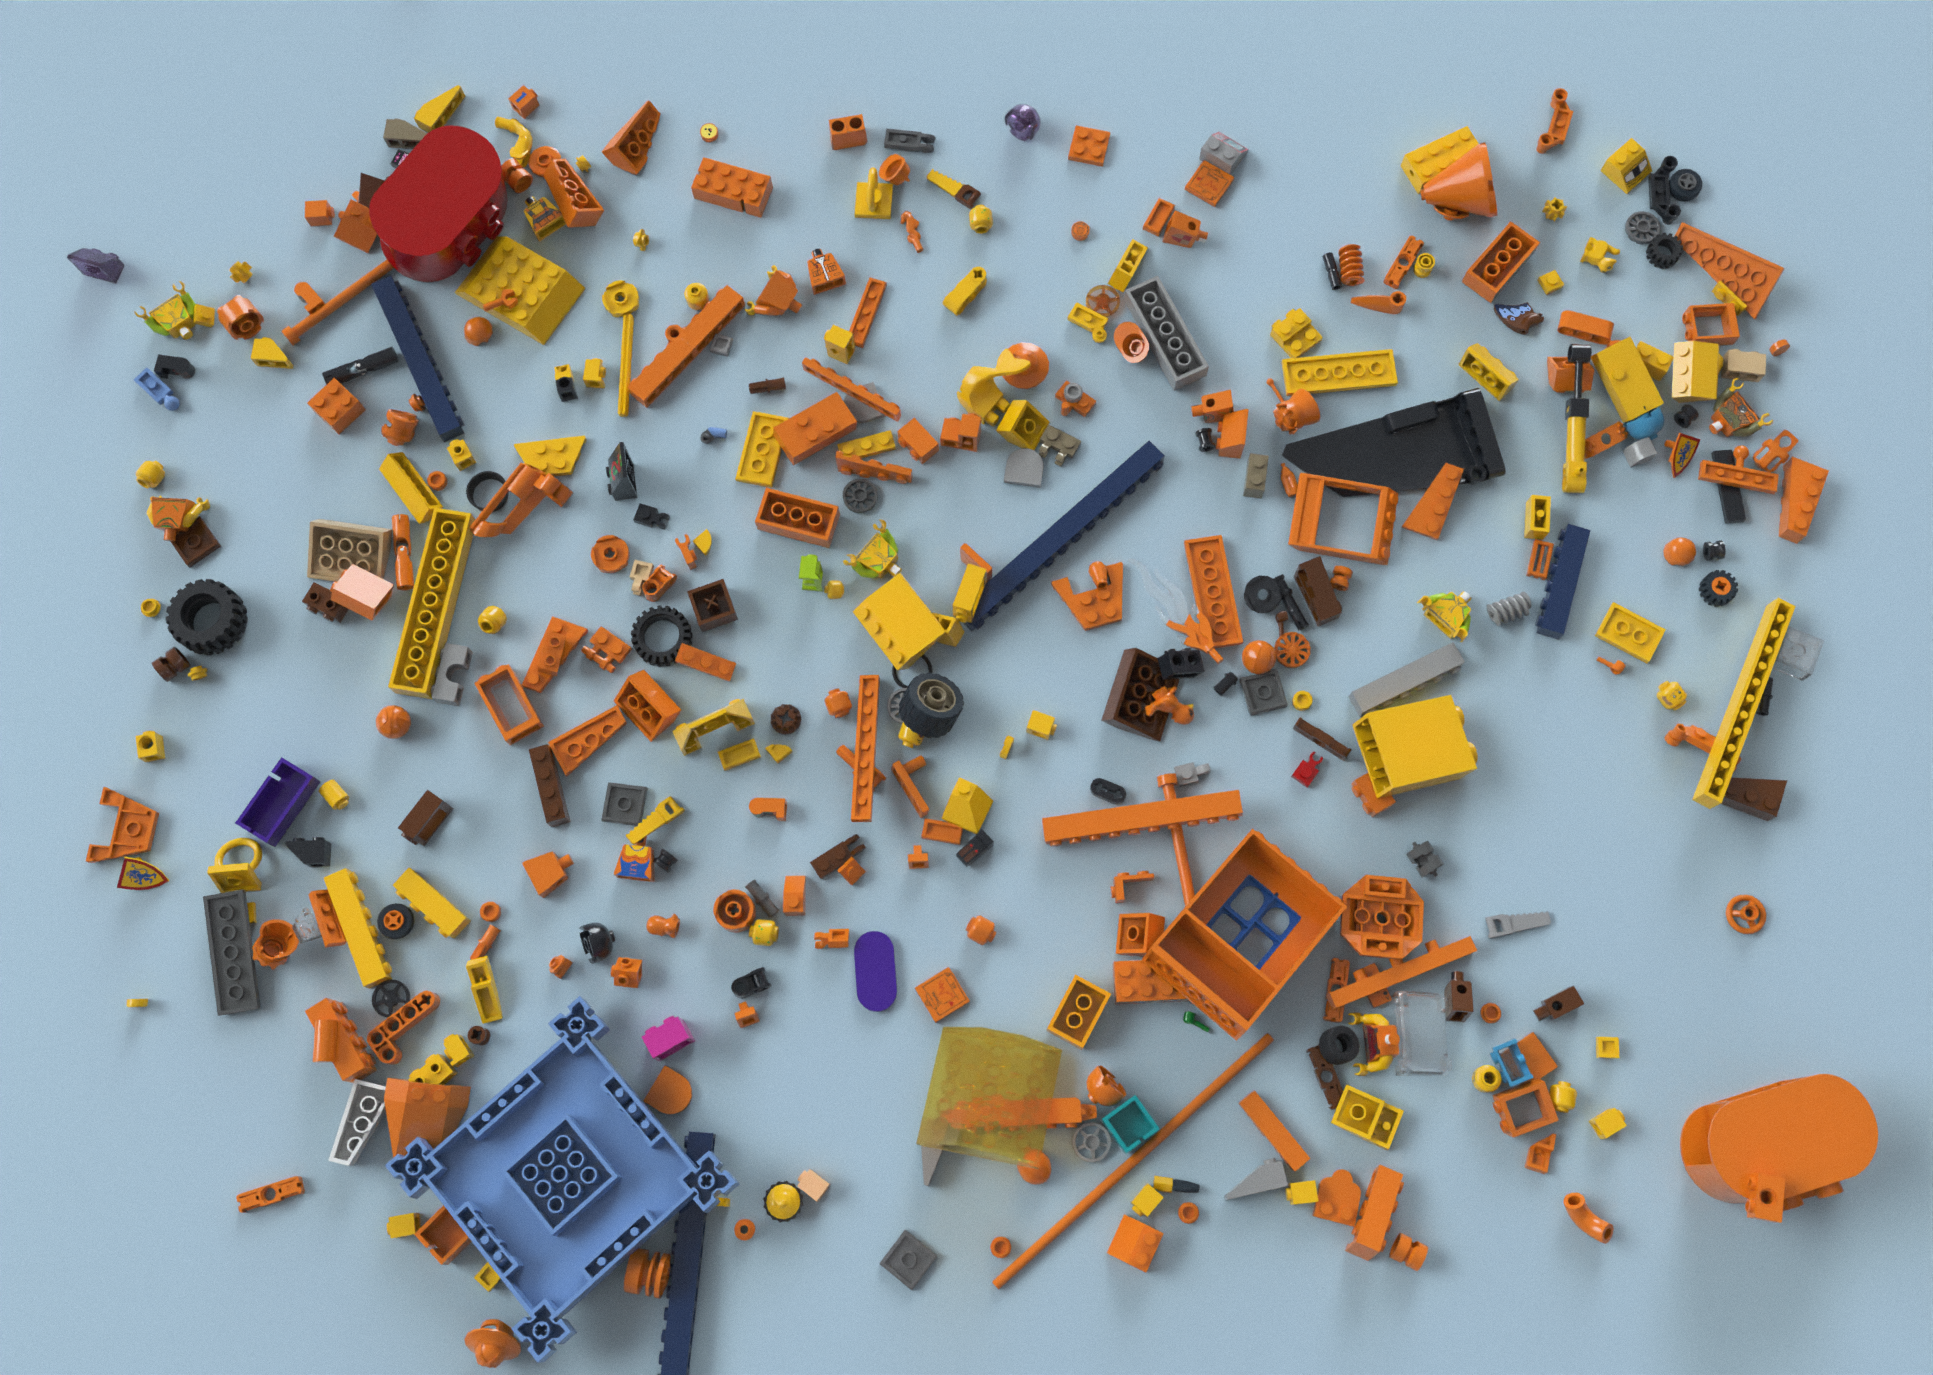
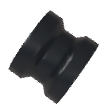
(1686, 415)
(1714, 550)
(665, 860)

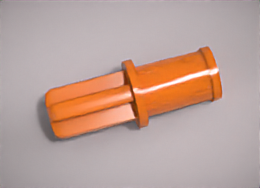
(486, 942)

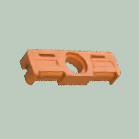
(1398, 271)
(1338, 976)
(257, 1197)

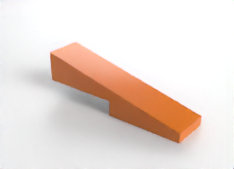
(1274, 1131)

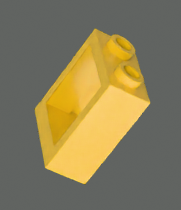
(969, 593)

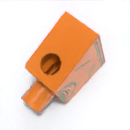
(1214, 406)

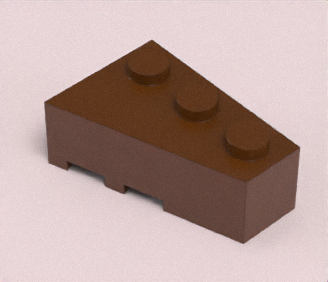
(1317, 591)
(1755, 796)

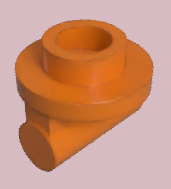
(559, 966)

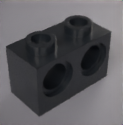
(1180, 664)

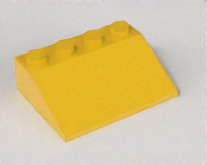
(899, 622)

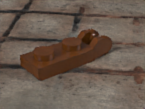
(836, 857)

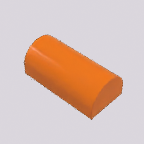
(325, 1041)

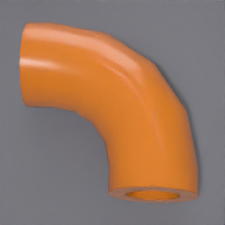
(1586, 1219)

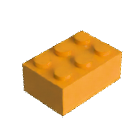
(1078, 1012)

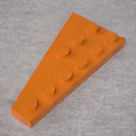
(1741, 271)

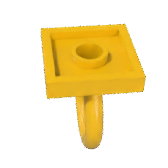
(873, 198)
(236, 876)

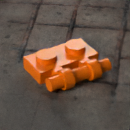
(609, 644)

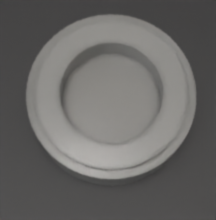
(1073, 392)

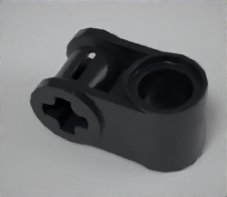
(752, 983)

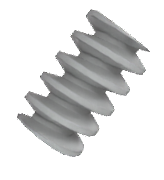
(1509, 607)

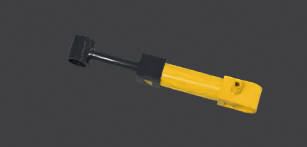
(1576, 414)

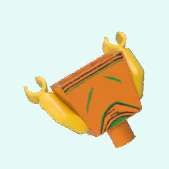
(174, 514)

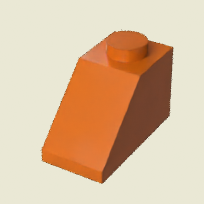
(794, 896)

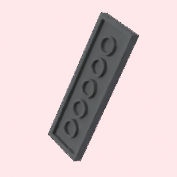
(231, 952)

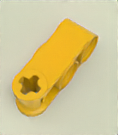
(966, 291)

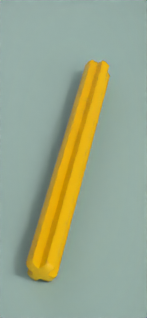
(625, 366)

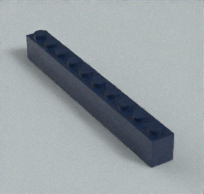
(417, 358)

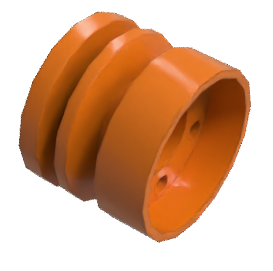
(647, 1273)

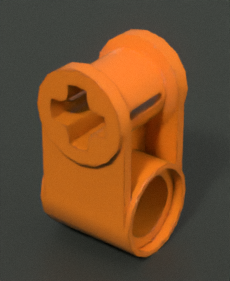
(661, 580)

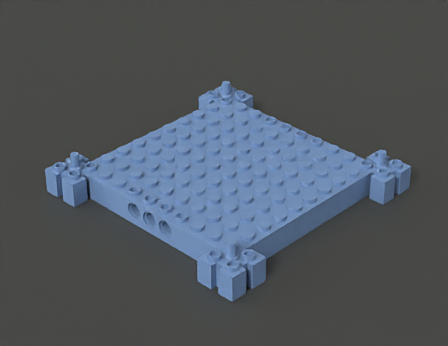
(561, 1178)

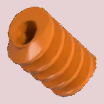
(1351, 265)

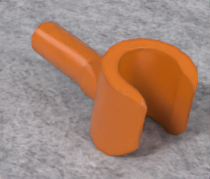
(1615, 668)

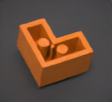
(963, 433)

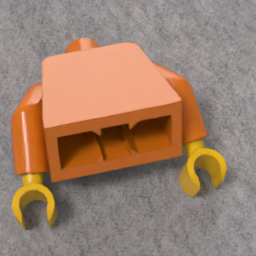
(776, 295)

